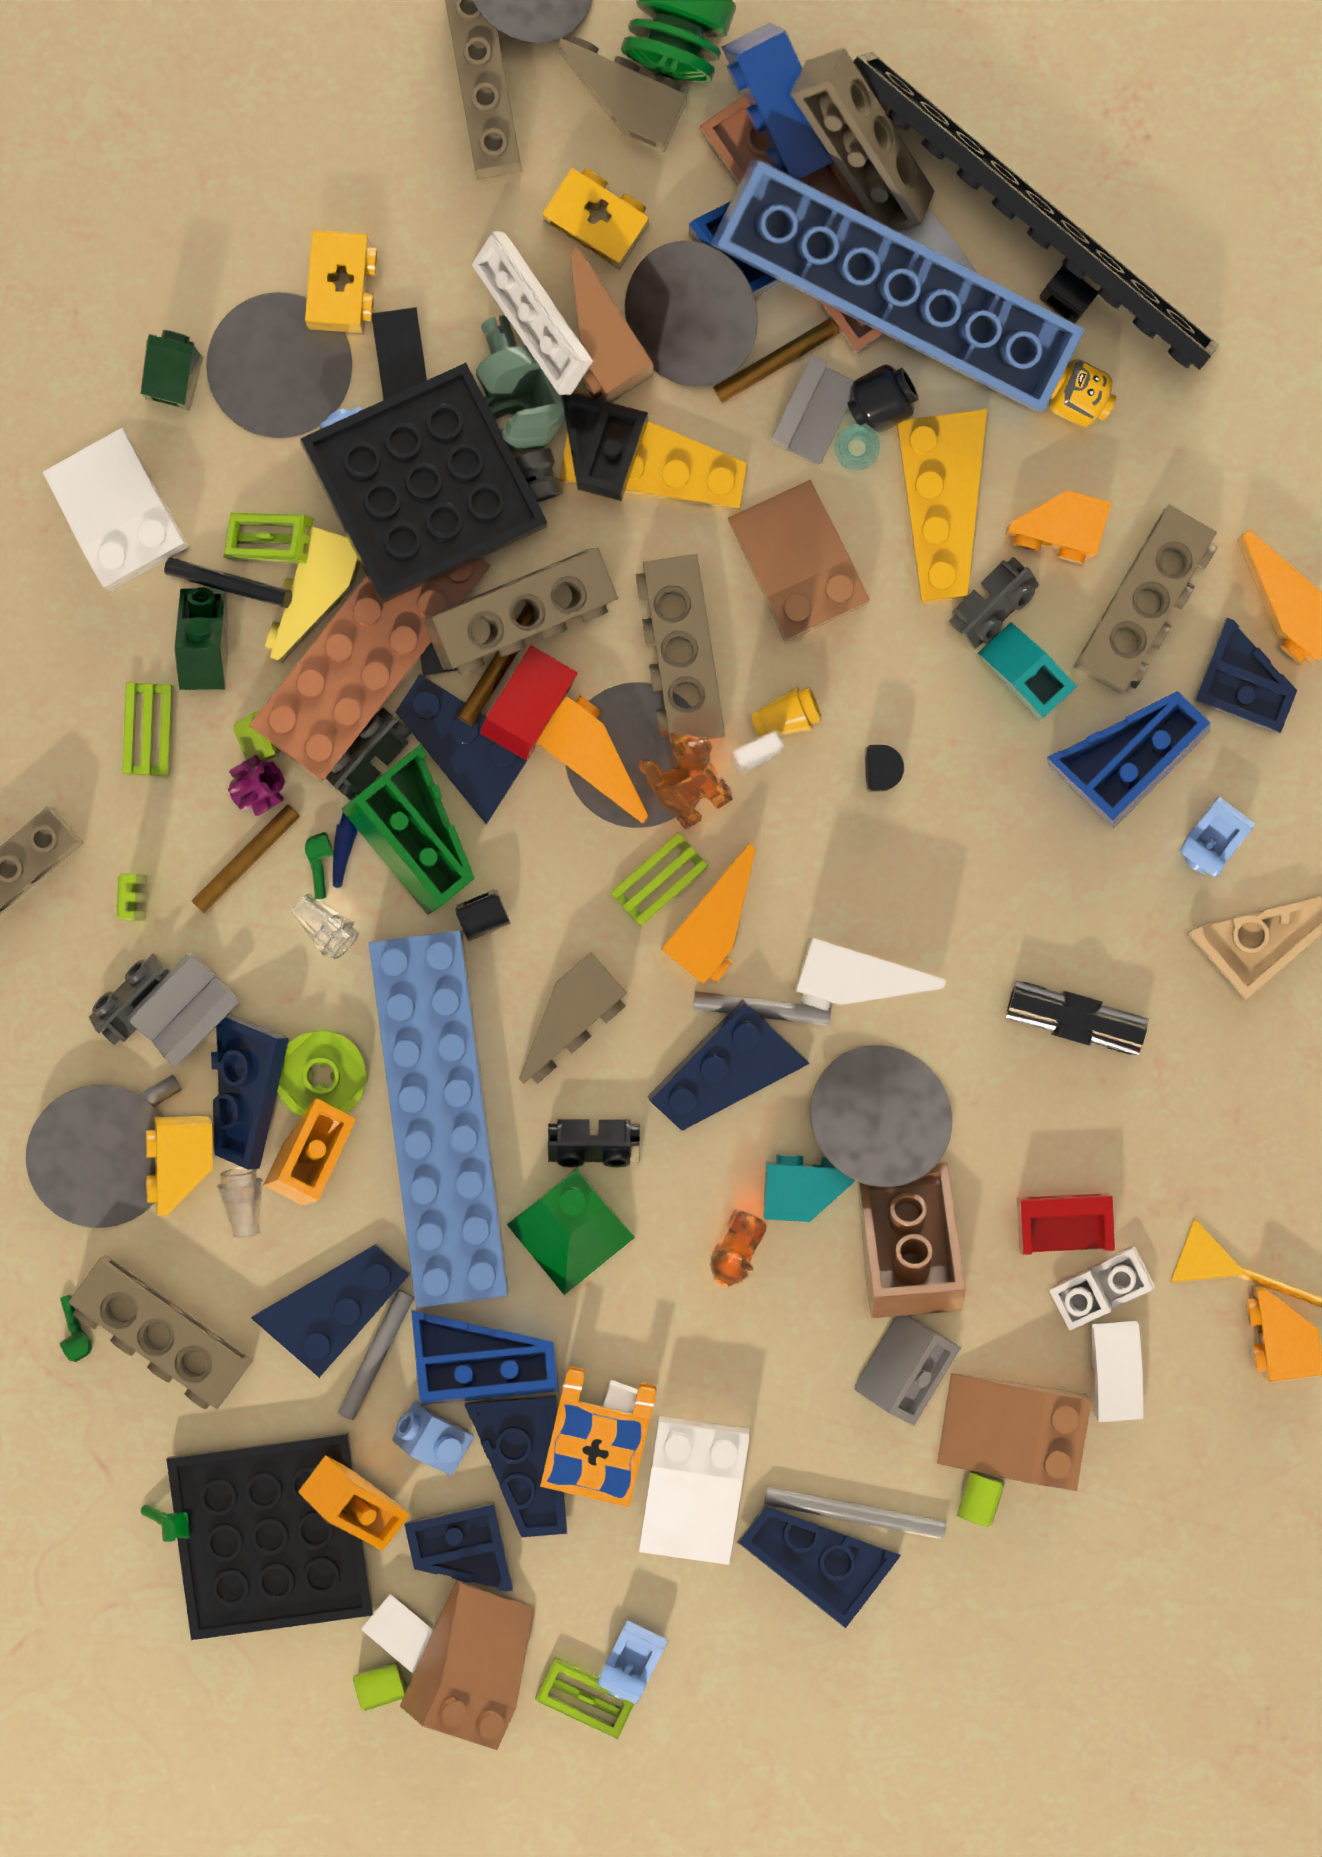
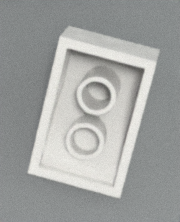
(115, 510)
(849, 977)
(694, 1490)

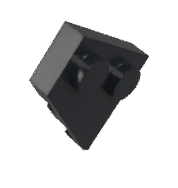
(603, 443)

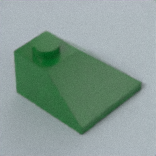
(570, 1230)

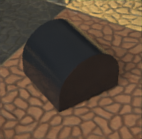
(1068, 295)
(883, 767)
(482, 915)

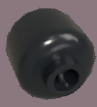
(883, 398)

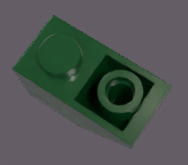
(171, 369)
(201, 639)

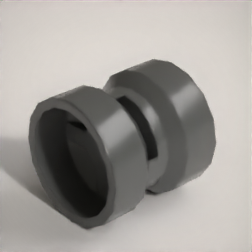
(539, 474)

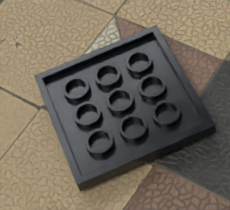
(423, 483)
(258, 1546)

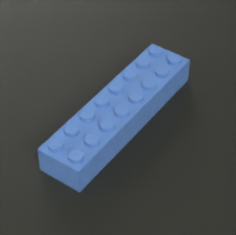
(897, 286)
(439, 1118)

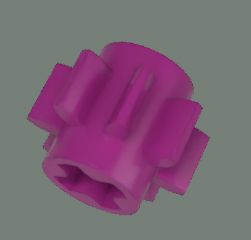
(256, 785)

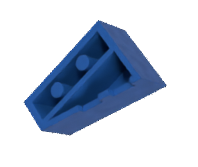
(766, 71)
(1130, 758)
(478, 1362)

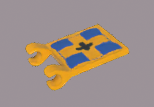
(597, 1447)

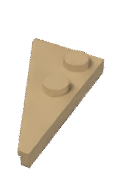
(1261, 943)

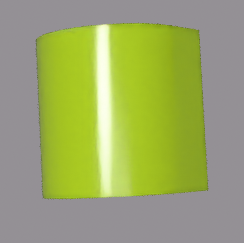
(980, 1498)
(380, 1686)

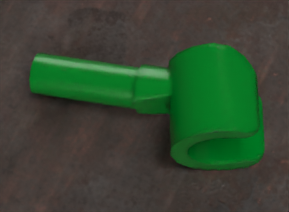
(316, 849)
(78, 1344)
(173, 1524)

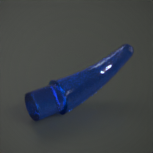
(343, 843)

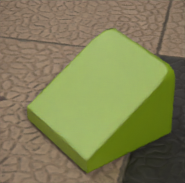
(252, 742)

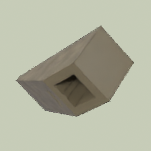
(635, 103)
(574, 1005)

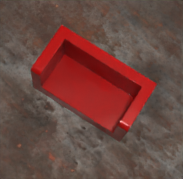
(528, 702)
(1065, 1223)

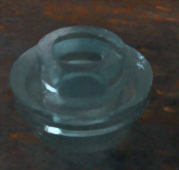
(861, 433)

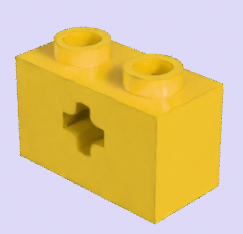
(571, 217)
(330, 256)

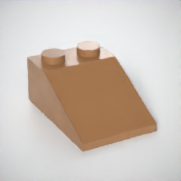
(607, 338)
(798, 561)
(912, 1247)
(1014, 1431)
(471, 1667)

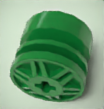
(675, 37)

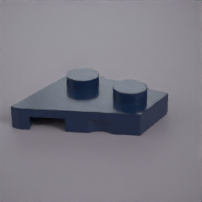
(1245, 682)
(462, 1546)

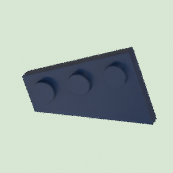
(469, 759)
(726, 1067)
(248, 1080)
(333, 1309)
(517, 1444)
(817, 1562)

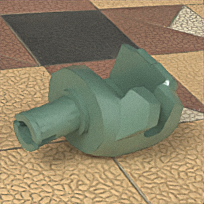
(518, 387)

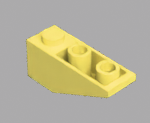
(315, 590)

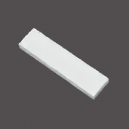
(532, 313)
(756, 752)

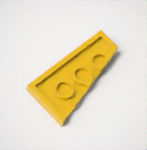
(677, 469)
(942, 489)

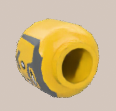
(1083, 394)

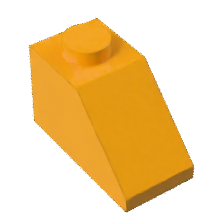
(310, 1153)
(353, 1503)

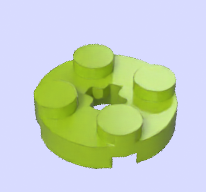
(325, 1049)

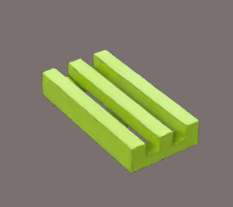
(296, 540)
(149, 690)
(688, 853)
(128, 897)
(574, 1712)

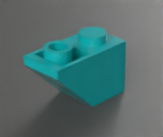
(1027, 670)
(800, 1190)

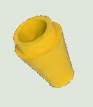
(788, 714)

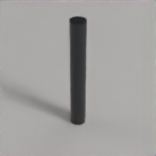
(228, 582)

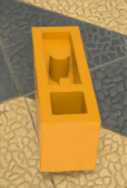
(1288, 598)
(586, 747)
(711, 928)

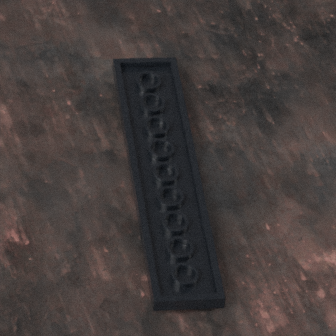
(1046, 222)

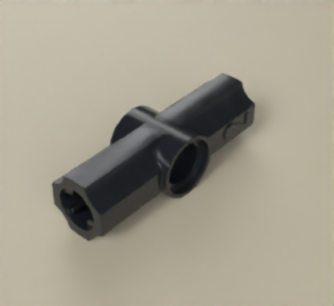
(1077, 1018)

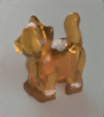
(690, 781)
(733, 1255)

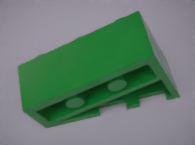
(411, 831)

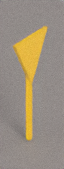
(1207, 1259)

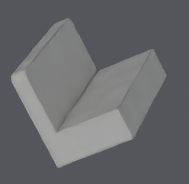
(814, 412)
(183, 1009)
(906, 1368)

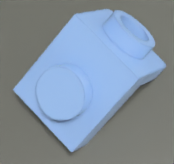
(1215, 837)
(432, 1438)
(631, 1662)

